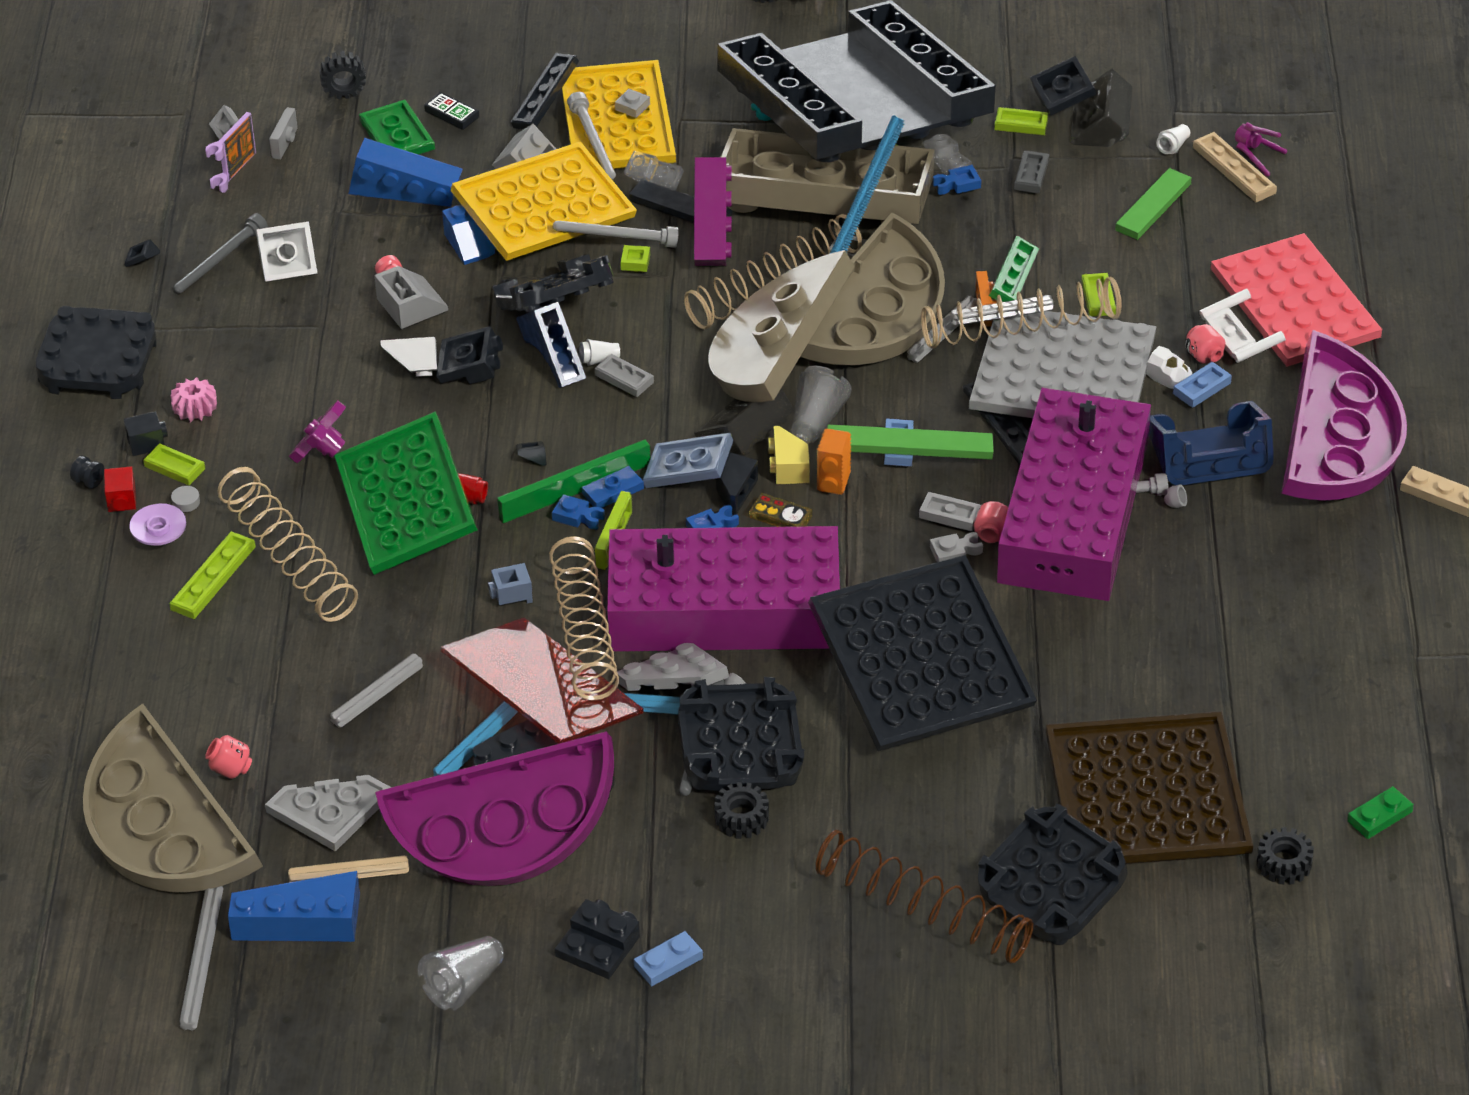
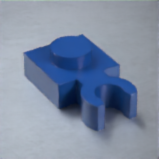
(961, 179)
(574, 511)
(710, 520)

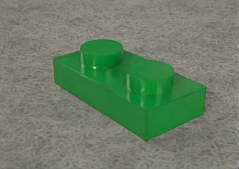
(1380, 812)

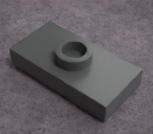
(1031, 171)

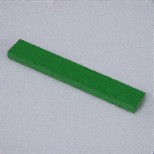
(570, 481)

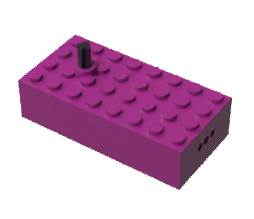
(1074, 494)
(719, 587)

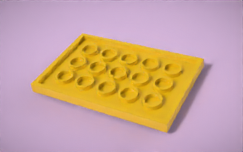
(618, 131)
(525, 198)

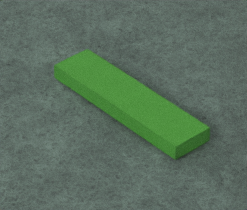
(1153, 203)

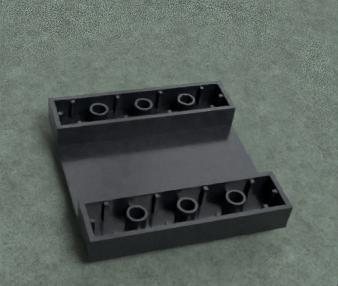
(850, 85)

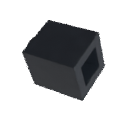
(144, 433)

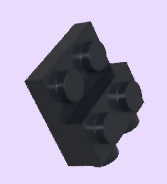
(1062, 85)
(470, 356)
(598, 938)

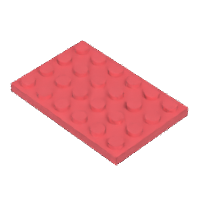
(1294, 294)

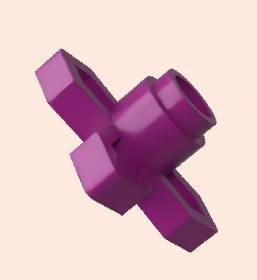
(321, 435)

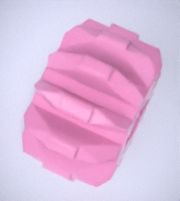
(193, 399)

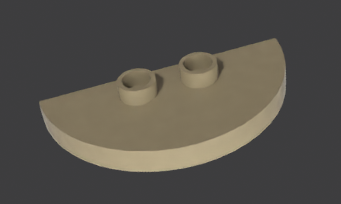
(882, 299)
(773, 327)
(157, 815)

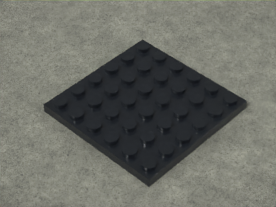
(921, 652)

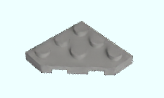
(668, 669)
(329, 809)

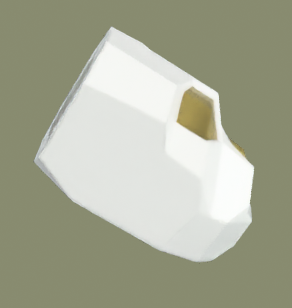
(1167, 367)

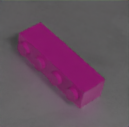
(711, 211)

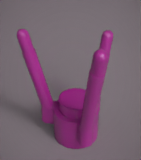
(1249, 137)

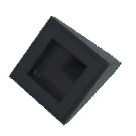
(141, 252)
(532, 451)

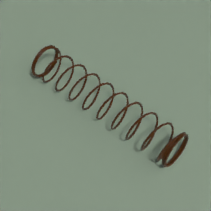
(833, 861)

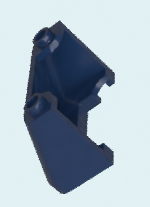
(1217, 452)

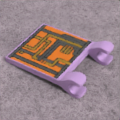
(233, 150)

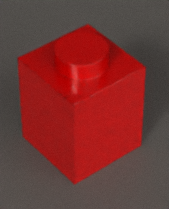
(120, 489)

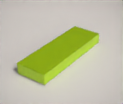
(617, 520)

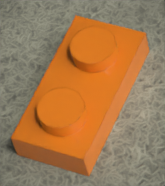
(983, 290)

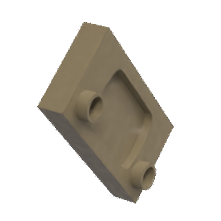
(781, 174)

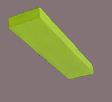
(212, 575)

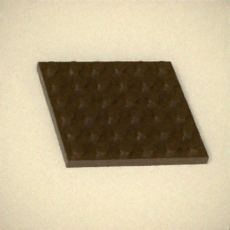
(1153, 785)

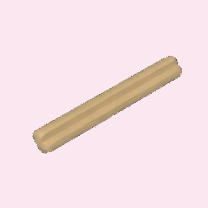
(364, 868)

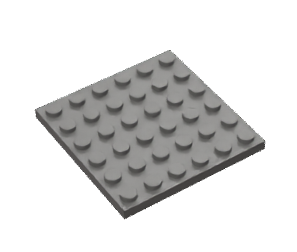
(1083, 358)

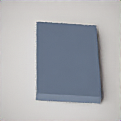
(688, 460)

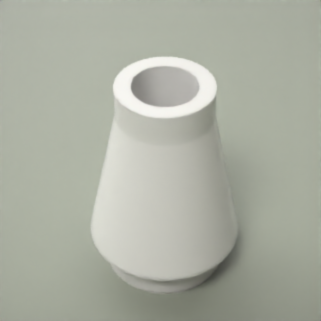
(1172, 139)
(596, 351)

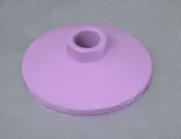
(157, 524)

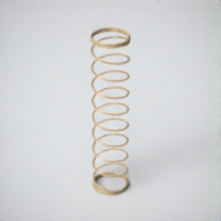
(1104, 297)
(710, 319)
(321, 599)
(596, 663)

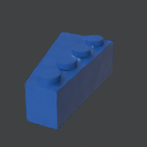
(402, 175)
(298, 910)

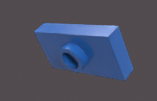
(607, 489)

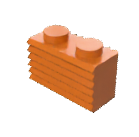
(833, 461)

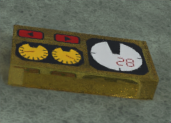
(780, 512)

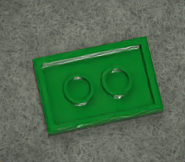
(397, 127)

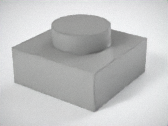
(632, 103)

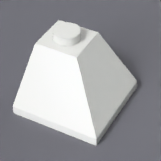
(286, 251)
(414, 354)

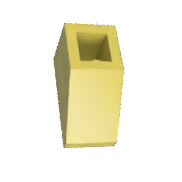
(789, 458)

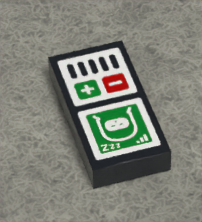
(451, 110)

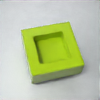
(635, 258)

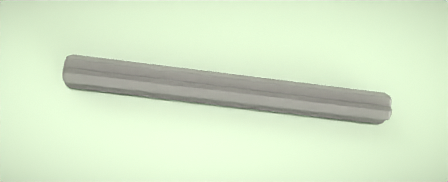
(201, 958)

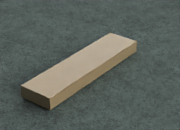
(1234, 167)

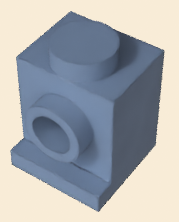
(510, 584)

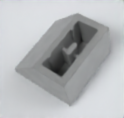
(524, 145)
(407, 296)

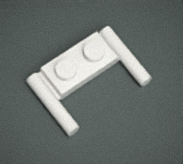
(1238, 340)

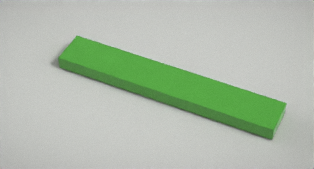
(919, 442)

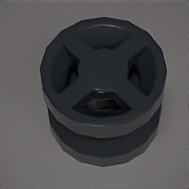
(86, 471)

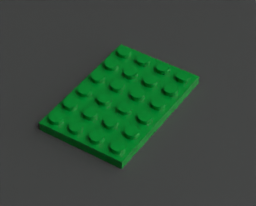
(405, 493)

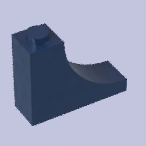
(550, 335)

